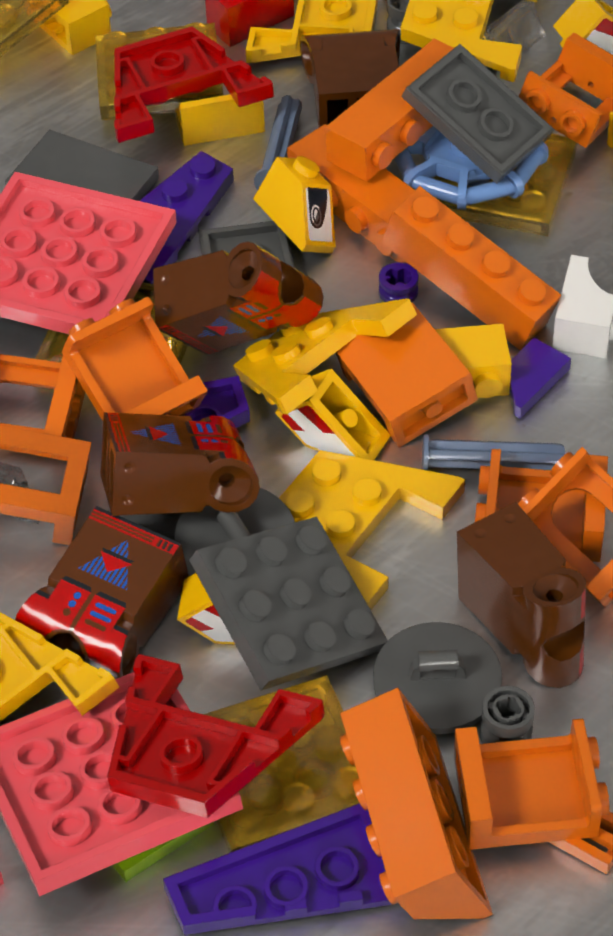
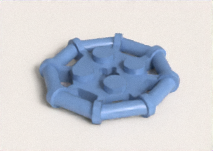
(449, 162)

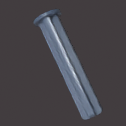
(282, 134)
(473, 454)

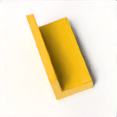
(218, 119)

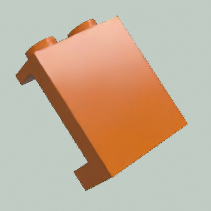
(130, 365)
(409, 377)
(574, 514)
(529, 788)

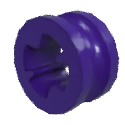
(404, 282)

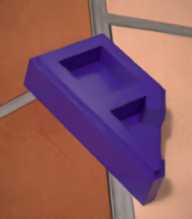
(534, 373)

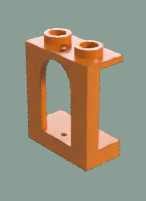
(585, 67)
(67, 394)
(569, 474)
(41, 505)

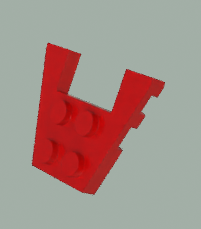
(172, 67)
(191, 757)

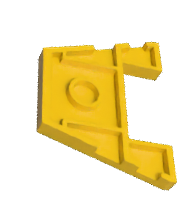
(311, 18)
(464, 24)
(283, 361)
(354, 497)
(33, 663)

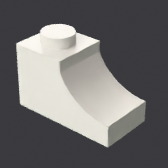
(583, 313)

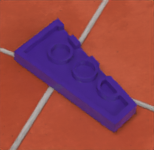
(193, 194)
(285, 877)

